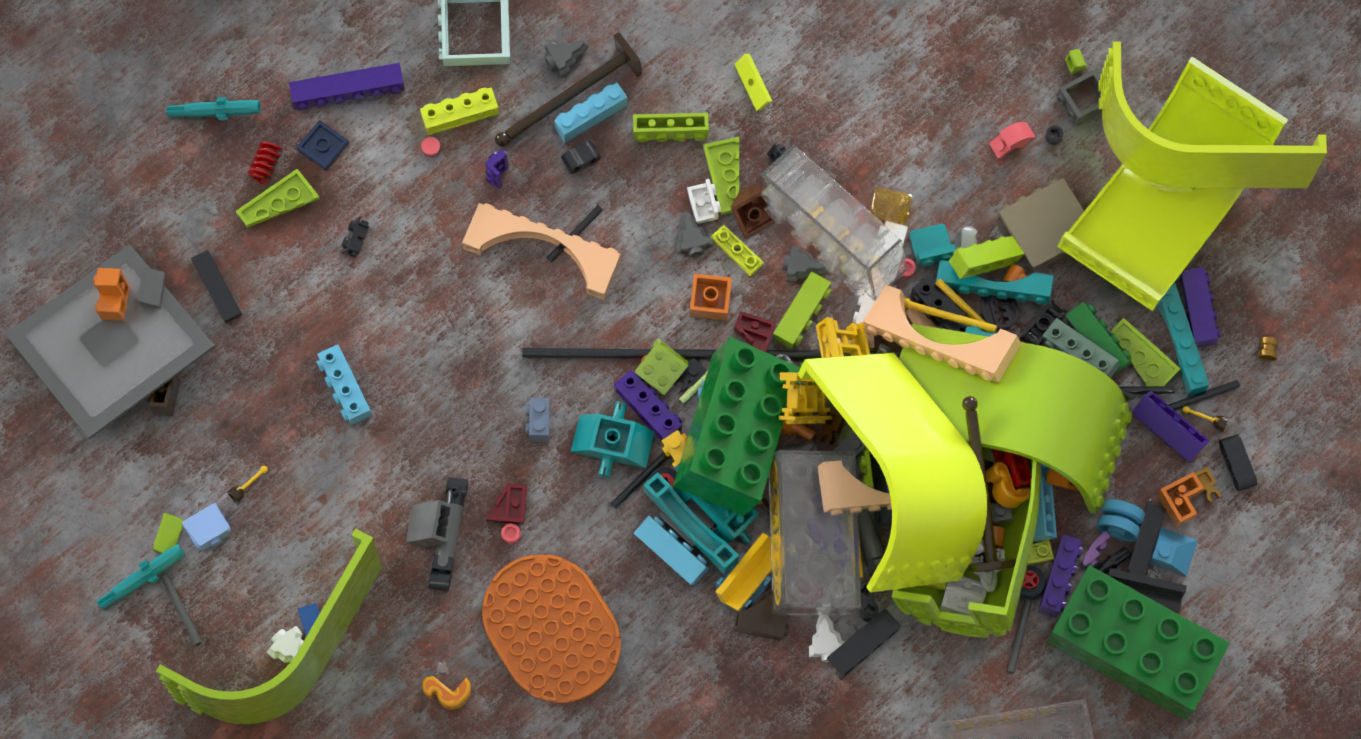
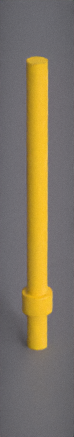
(949, 316)

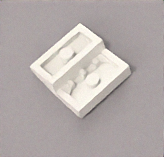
(960, 593)

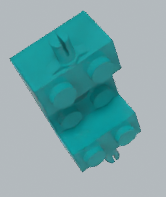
(729, 523)

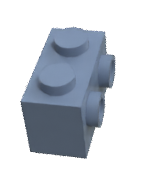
(539, 421)

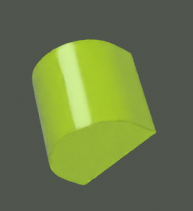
(1075, 61)

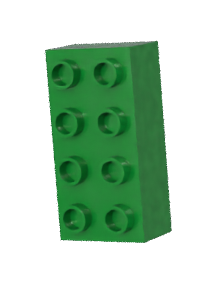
(735, 428)
(1138, 643)

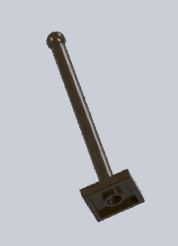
(625, 55)
(992, 562)

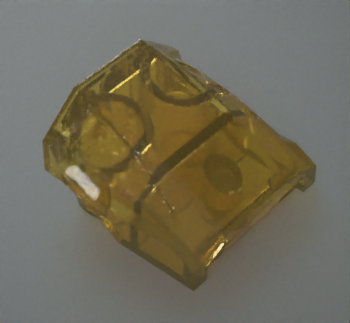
(891, 206)

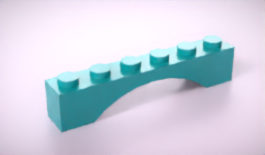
(1032, 288)
(1189, 360)
(707, 541)

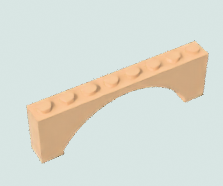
(495, 226)
(985, 357)
(844, 492)

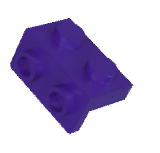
(495, 167)

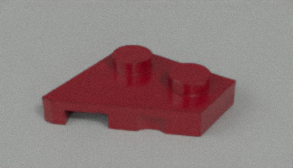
(755, 330)
(510, 505)

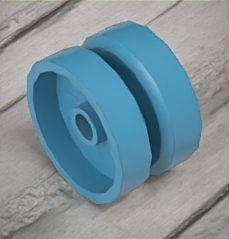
(1120, 520)

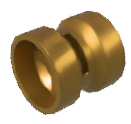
(1268, 349)

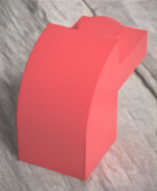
(1012, 137)

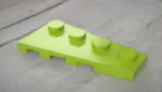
(723, 167)
(280, 198)
(1146, 358)

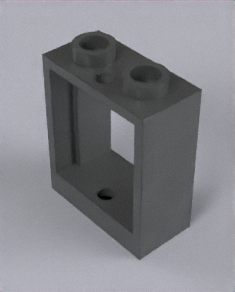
(1065, 99)

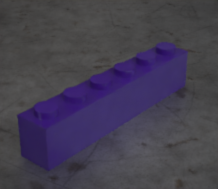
(346, 86)

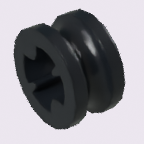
(1054, 129)

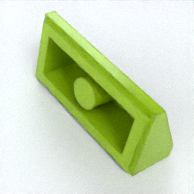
(168, 533)

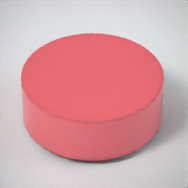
(430, 146)
(911, 267)
(510, 533)

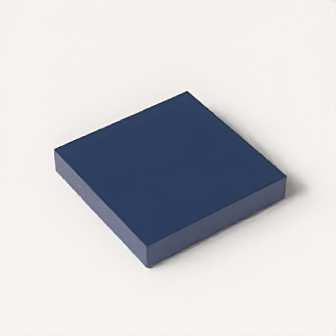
(322, 145)

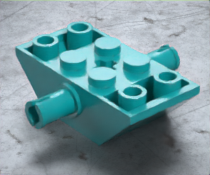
(596, 431)

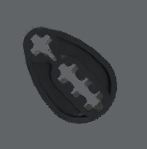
(989, 310)

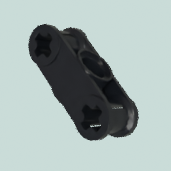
(1035, 333)

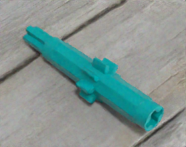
(221, 108)
(147, 572)

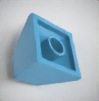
(1173, 551)

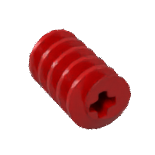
(263, 160)

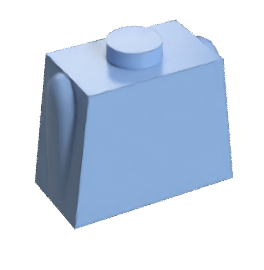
(207, 527)

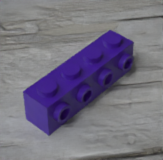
(1199, 306)
(647, 405)
(1170, 426)
(1059, 576)

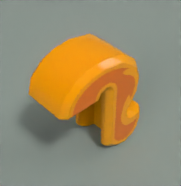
(1003, 487)
(447, 698)

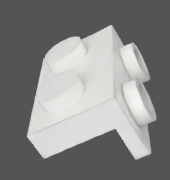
(703, 202)

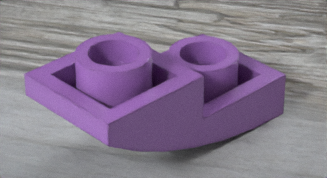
(1092, 554)

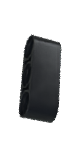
(1237, 462)

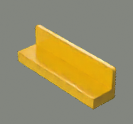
(747, 574)

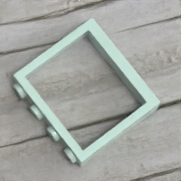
(473, 59)

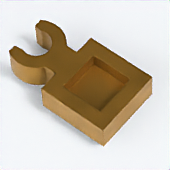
(1208, 481)

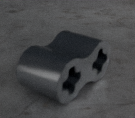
(580, 157)
(867, 602)

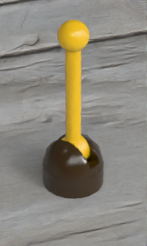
(1219, 422)
(237, 493)

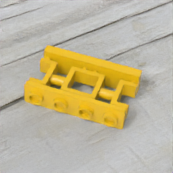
(828, 333)
(803, 399)

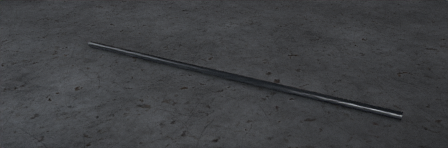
(640, 353)

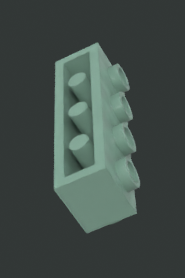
(1067, 340)

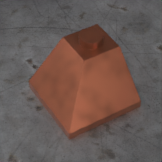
(750, 211)

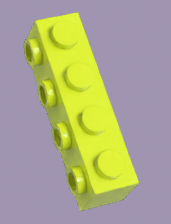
(459, 111)

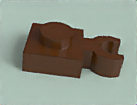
(831, 427)

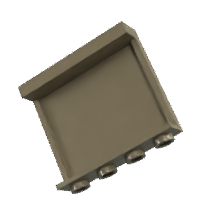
(1041, 222)

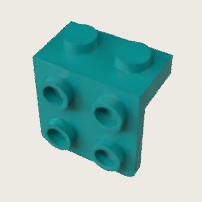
(931, 245)

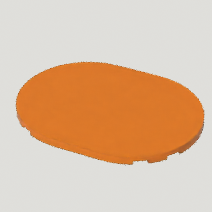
(551, 628)

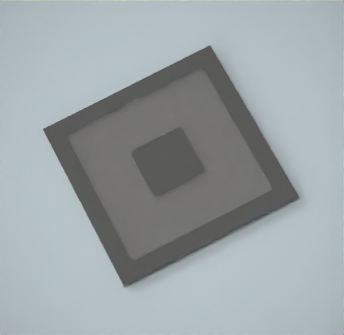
(108, 365)

